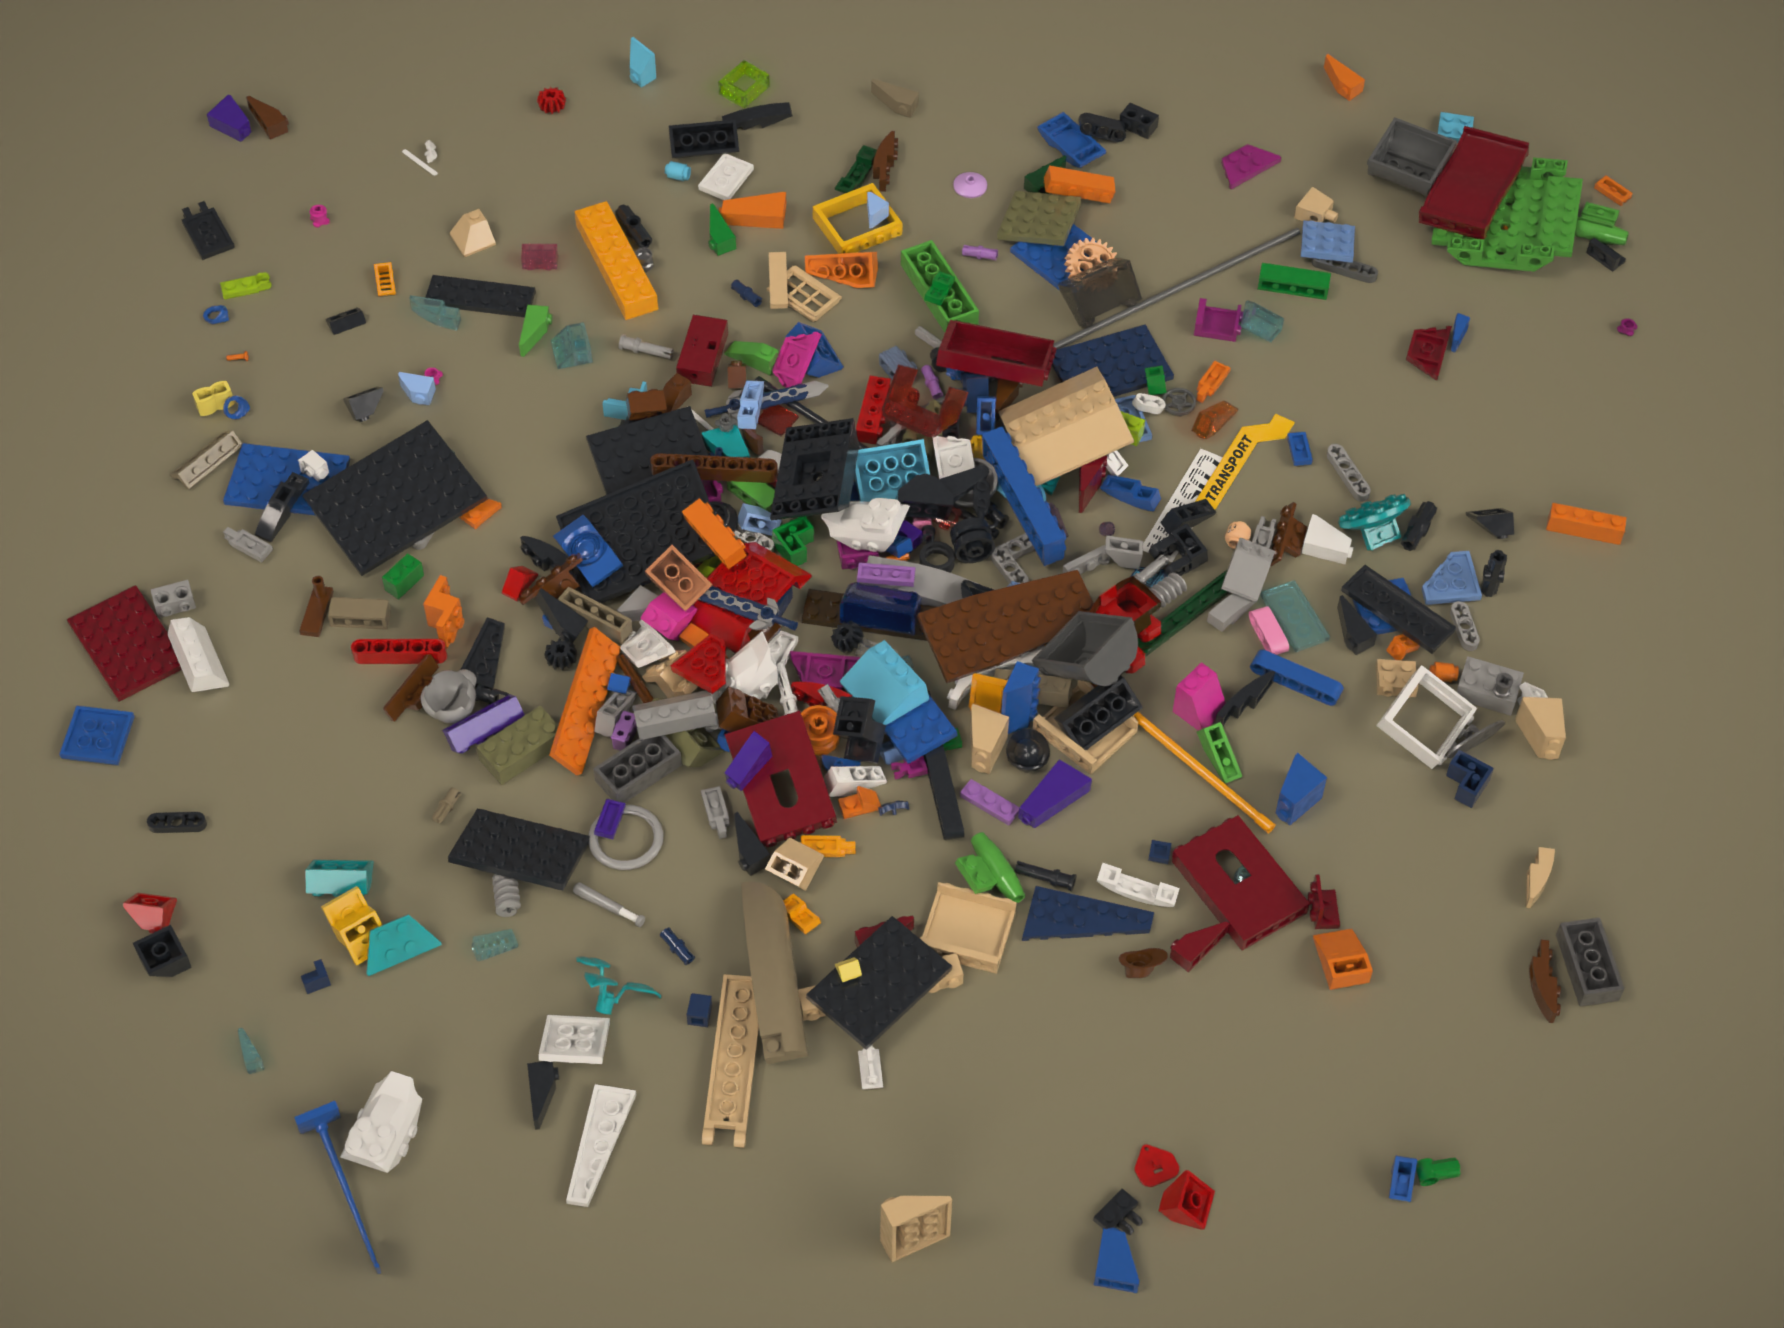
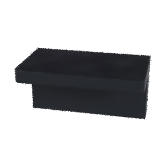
(1605, 255)

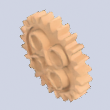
(1095, 251)

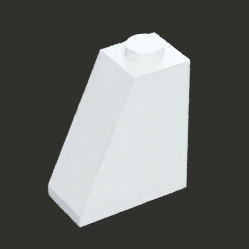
(1326, 542)

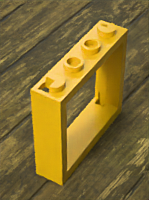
(846, 202)

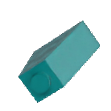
(730, 442)

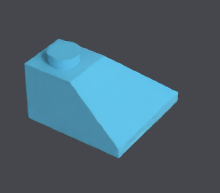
(641, 63)

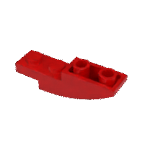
(808, 693)

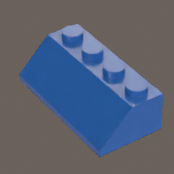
(1020, 696)

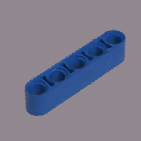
(1297, 677)

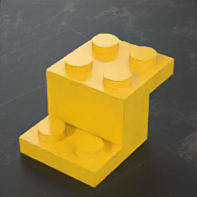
(351, 922)

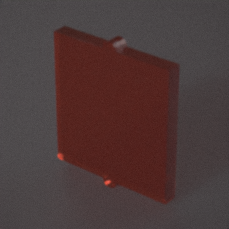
(777, 419)

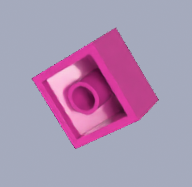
(667, 616)

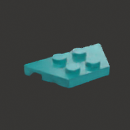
(397, 942)

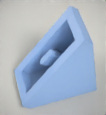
(877, 209)

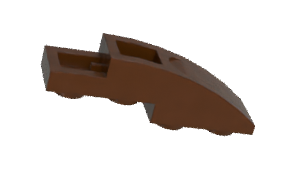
(885, 159)
(1543, 984)

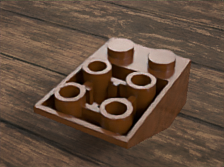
(740, 710)

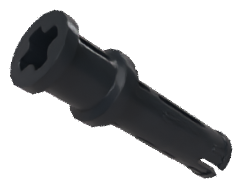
(1054, 877)

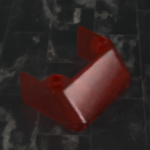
(902, 405)

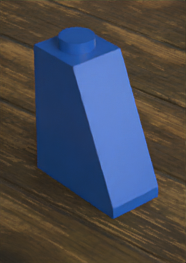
(1115, 1263)

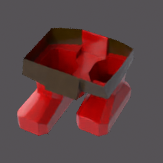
(1136, 601)

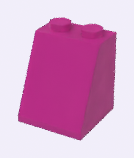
(1199, 697)

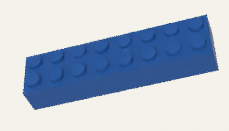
(1024, 496)

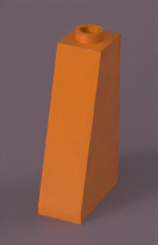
(756, 211)

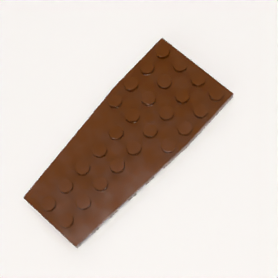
(1002, 623)

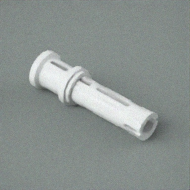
(787, 699)

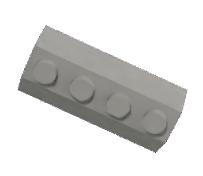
(674, 714)

